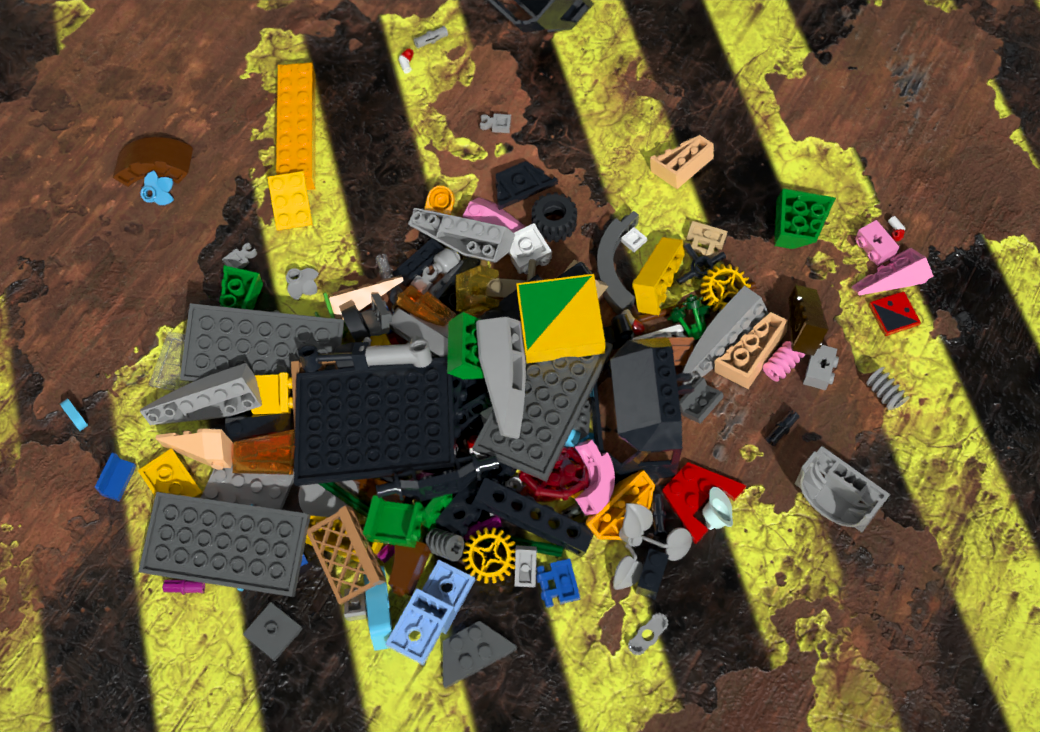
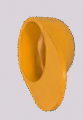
(440, 200)

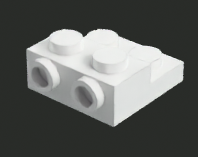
(529, 245)

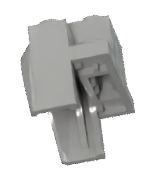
(840, 491)

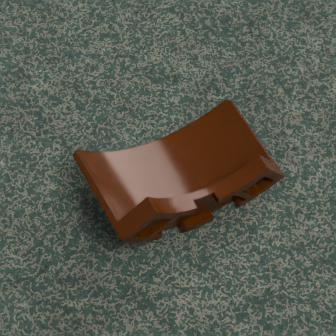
(158, 154)

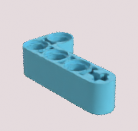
(378, 613)

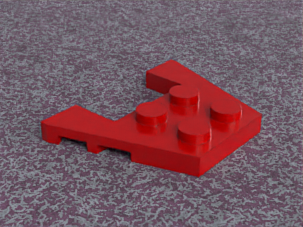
(691, 490)

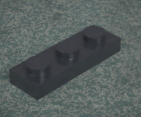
(418, 262)

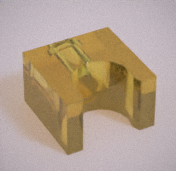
(471, 290)

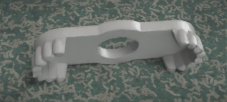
(657, 625)

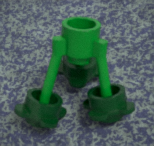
(699, 310)

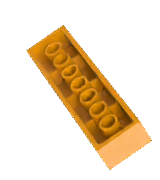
(296, 121)

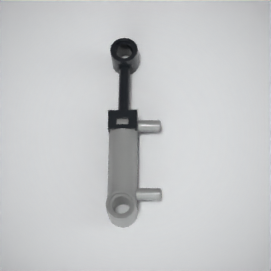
(364, 355)

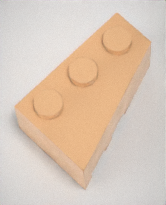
(682, 162)

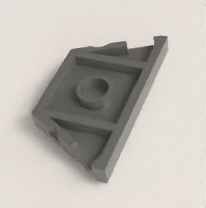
(472, 651)

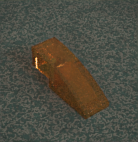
(425, 306)

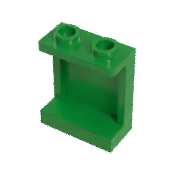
(394, 522)

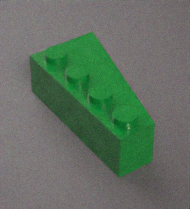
(240, 288)

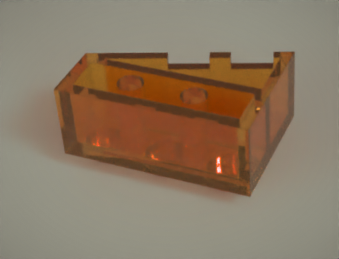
(265, 454)

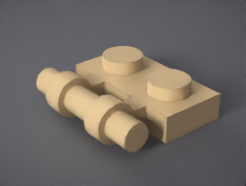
(708, 236)

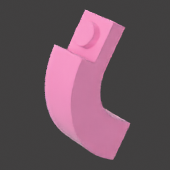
(600, 478)

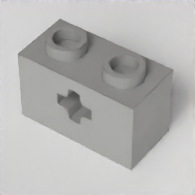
(818, 376)

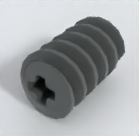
(444, 544)

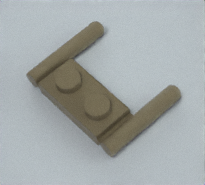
(504, 287)

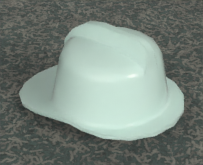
(718, 510)

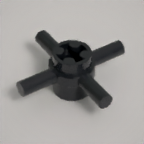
(694, 269)

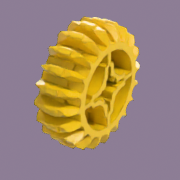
(719, 285)
(485, 564)

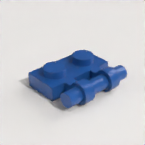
(564, 581)

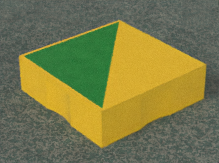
(560, 318)

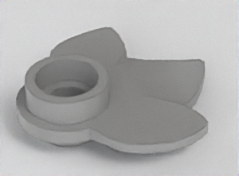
(303, 284)

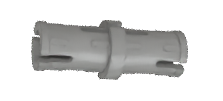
(431, 37)

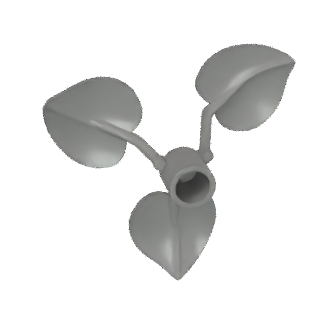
(635, 522)

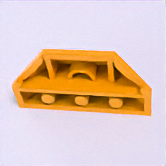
(634, 489)

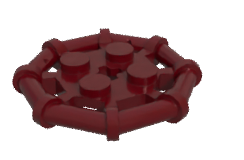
(562, 480)

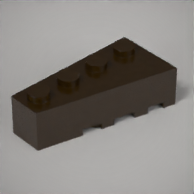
(806, 320)

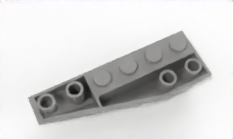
(464, 235)
(725, 331)
(504, 370)
(207, 398)

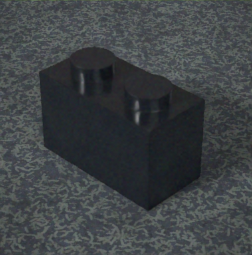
(652, 574)

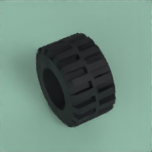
(557, 205)

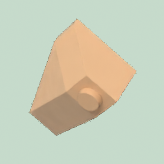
(360, 297)
(206, 446)

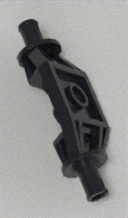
(444, 484)

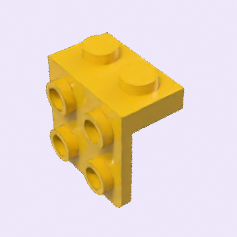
(274, 394)

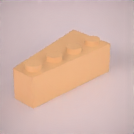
(747, 357)

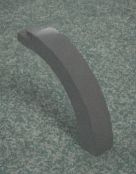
(616, 294)

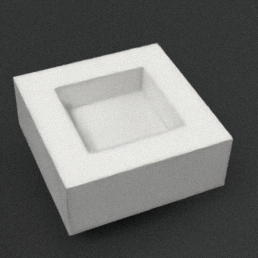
(634, 239)

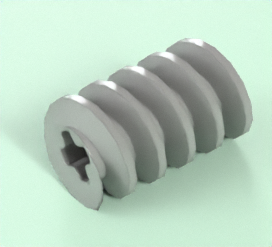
(886, 390)

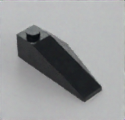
(446, 288)
(250, 425)

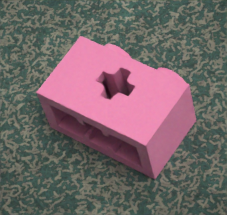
(876, 243)

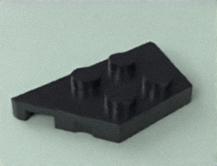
(520, 183)

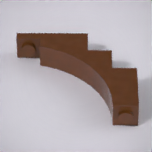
(407, 560)

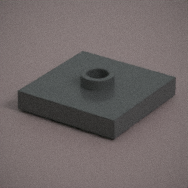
(272, 631)

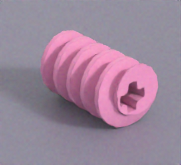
(782, 362)

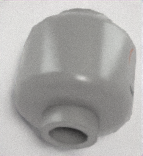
(445, 261)

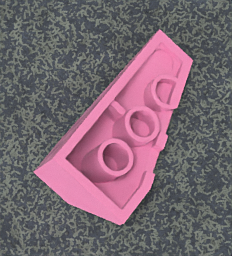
(488, 212)
(905, 270)

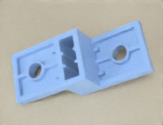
(430, 612)

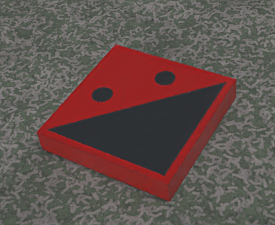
(894, 313)

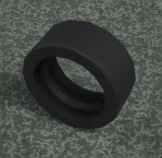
(355, 323)

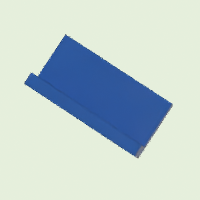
(115, 477)

